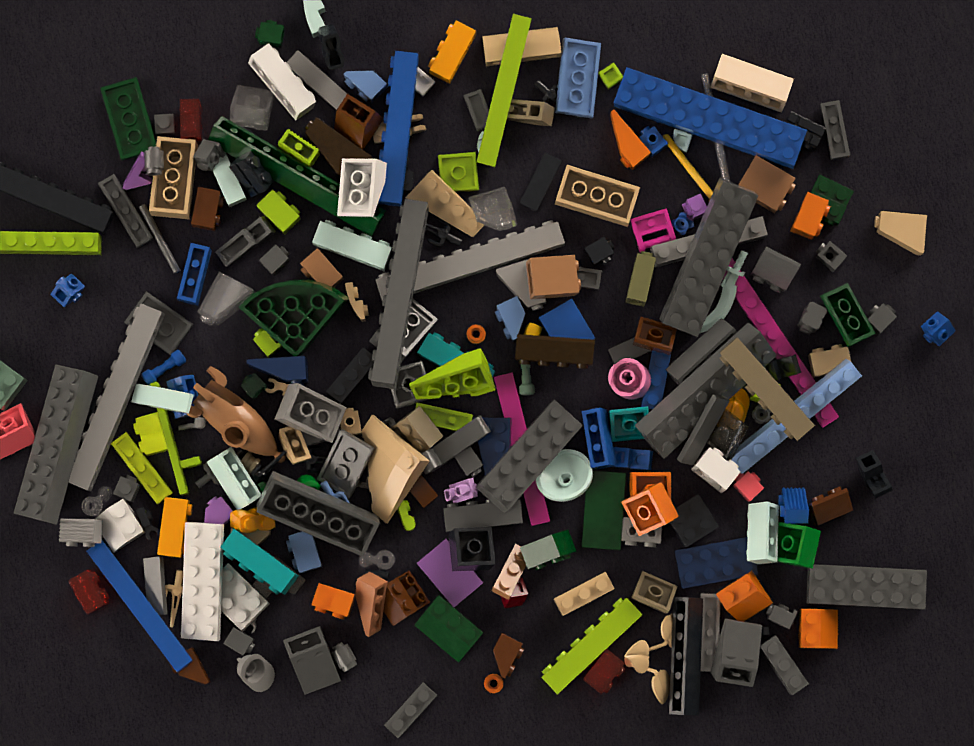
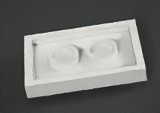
(239, 599)

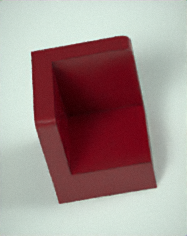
(518, 595)

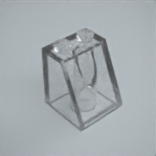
(223, 299)

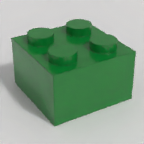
(797, 545)

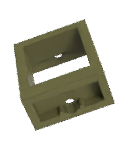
(640, 279)

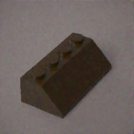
(554, 350)

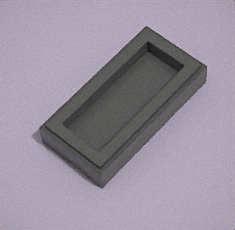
(477, 108)

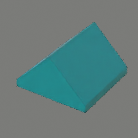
(623, 423)

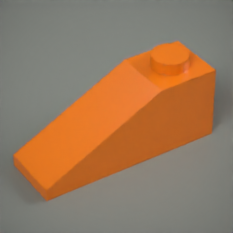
(629, 145)

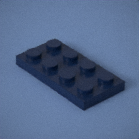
(713, 563)

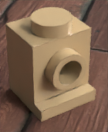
(355, 428)

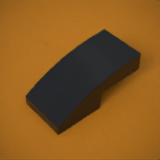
(783, 367)

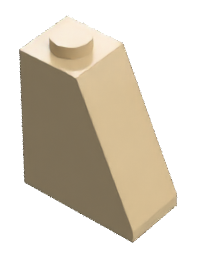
(903, 229)

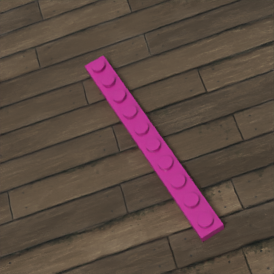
(767, 326)

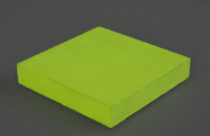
(459, 171)

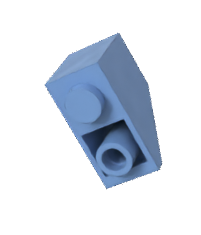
(367, 83)
(512, 315)

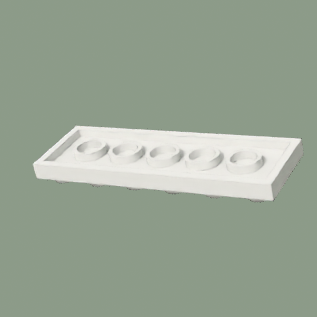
(202, 581)

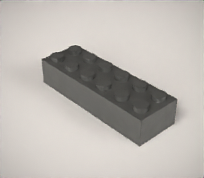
(529, 456)
(317, 513)
(866, 586)

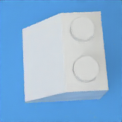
(120, 525)

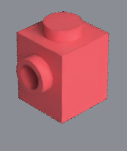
(748, 485)

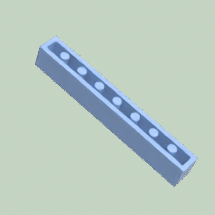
(809, 402)

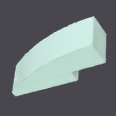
(312, 10)
(228, 182)

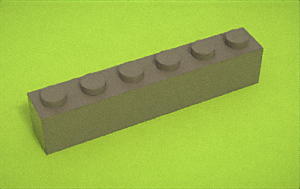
(766, 388)

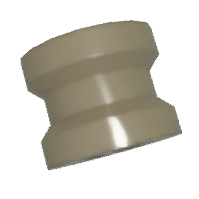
(250, 462)

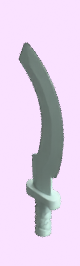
(727, 295)

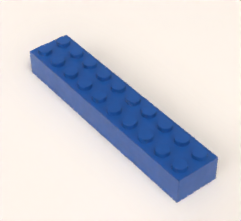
(710, 118)

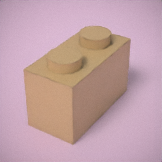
(823, 361)

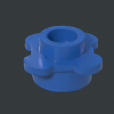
(682, 229)

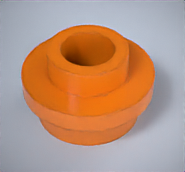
(480, 329)
(493, 689)

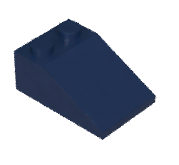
(286, 369)

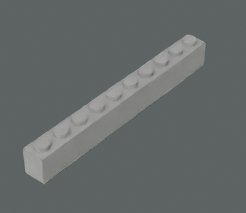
(484, 257)
(115, 396)

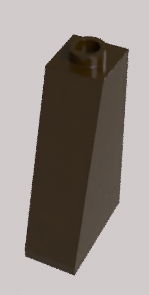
(333, 145)

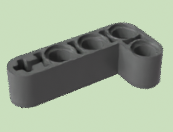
(455, 444)

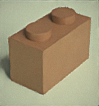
(320, 269)

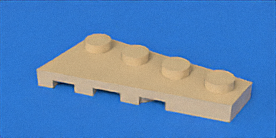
(445, 203)

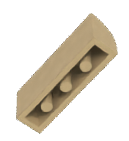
(539, 45)
(751, 83)

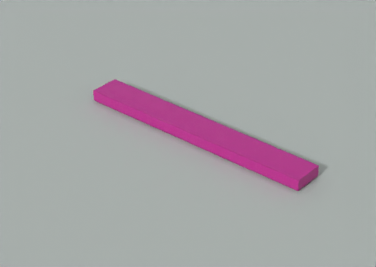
(512, 409)

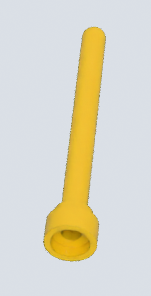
(688, 166)

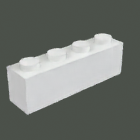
(282, 81)

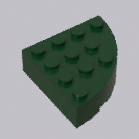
(294, 311)

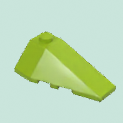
(462, 375)

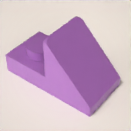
(136, 177)

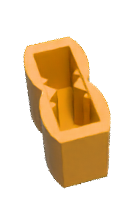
(250, 521)

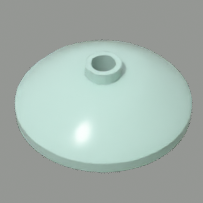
(565, 466)

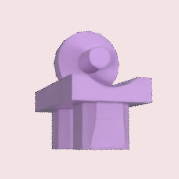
(461, 491)

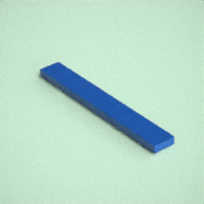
(140, 606)

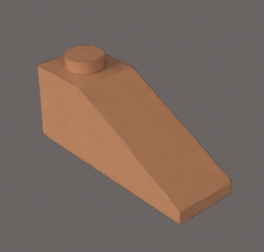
(370, 599)

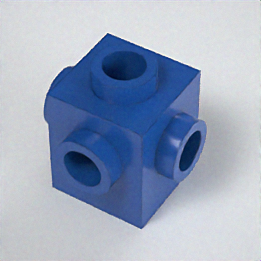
(67, 290)
(937, 329)

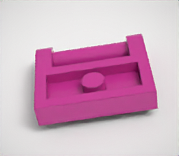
(650, 224)

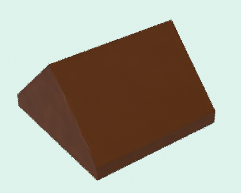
(654, 336)

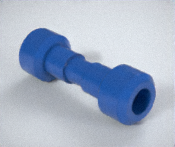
(151, 376)

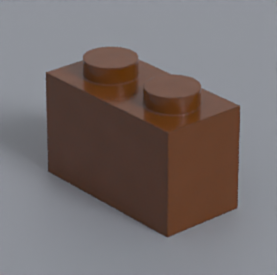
(207, 209)

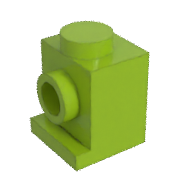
(266, 343)

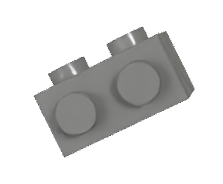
(631, 537)

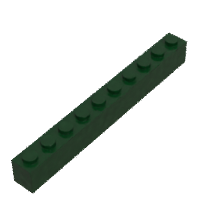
(289, 172)

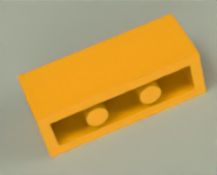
(452, 51)
(173, 527)

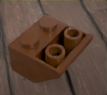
(356, 121)
(830, 507)
(403, 598)
(505, 653)

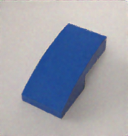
(633, 458)

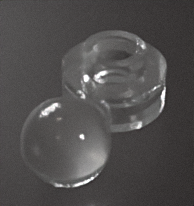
(104, 494)
(368, 560)

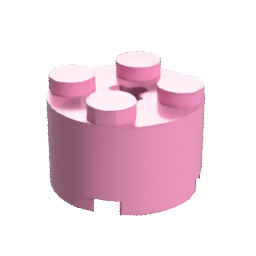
(625, 369)

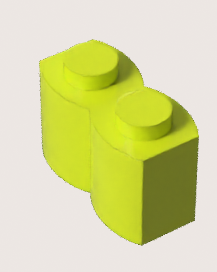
(151, 434)

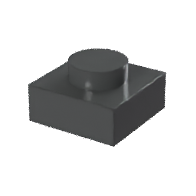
(164, 124)

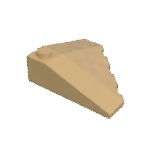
(391, 468)

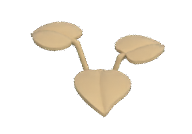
(638, 658)

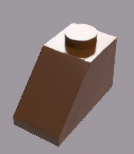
(195, 670)

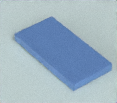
(578, 77)

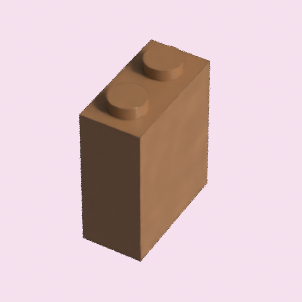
(768, 183)
(553, 276)

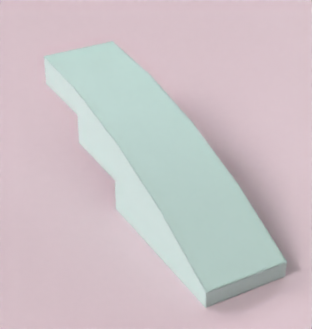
(162, 398)

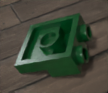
(836, 194)

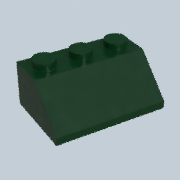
(847, 315)
(448, 628)

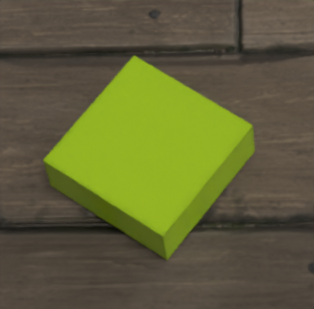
(610, 75)
(191, 462)

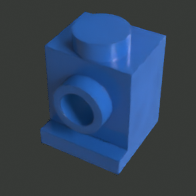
(654, 147)

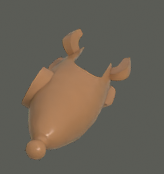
(233, 417)

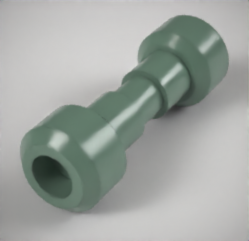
(526, 387)

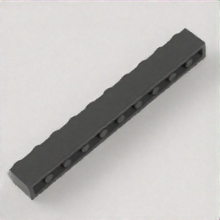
(399, 294)

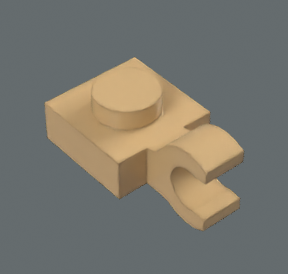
(279, 386)

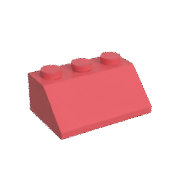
(15, 431)

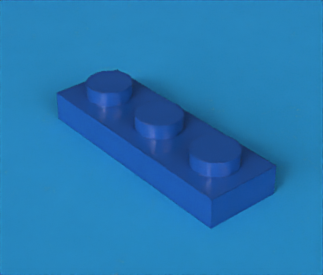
(658, 374)

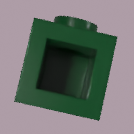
(270, 33)

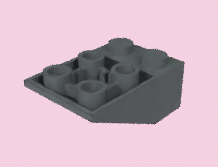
(737, 653)
(312, 660)

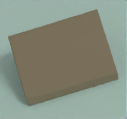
(654, 592)

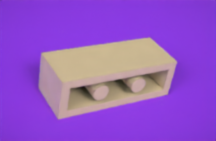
(583, 593)

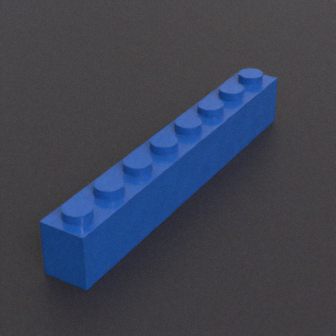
(398, 125)

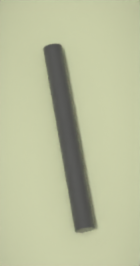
(159, 238)

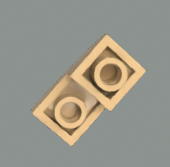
(359, 308)

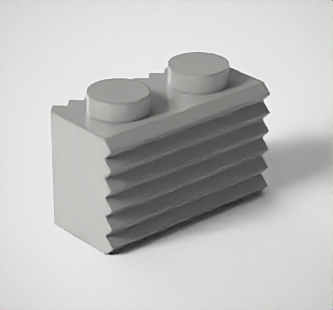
(80, 531)

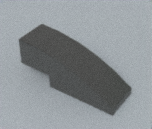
(245, 241)

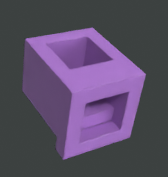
(694, 207)

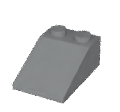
(310, 412)

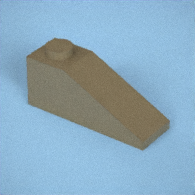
(531, 112)

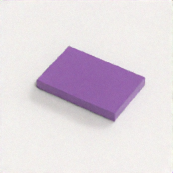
(452, 584)

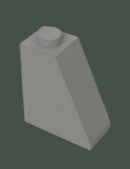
(516, 279)

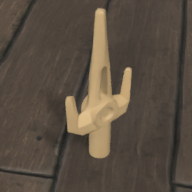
(176, 590)

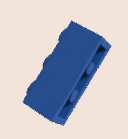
(194, 274)
(598, 438)

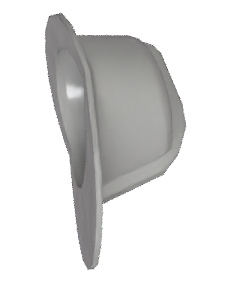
(255, 672)

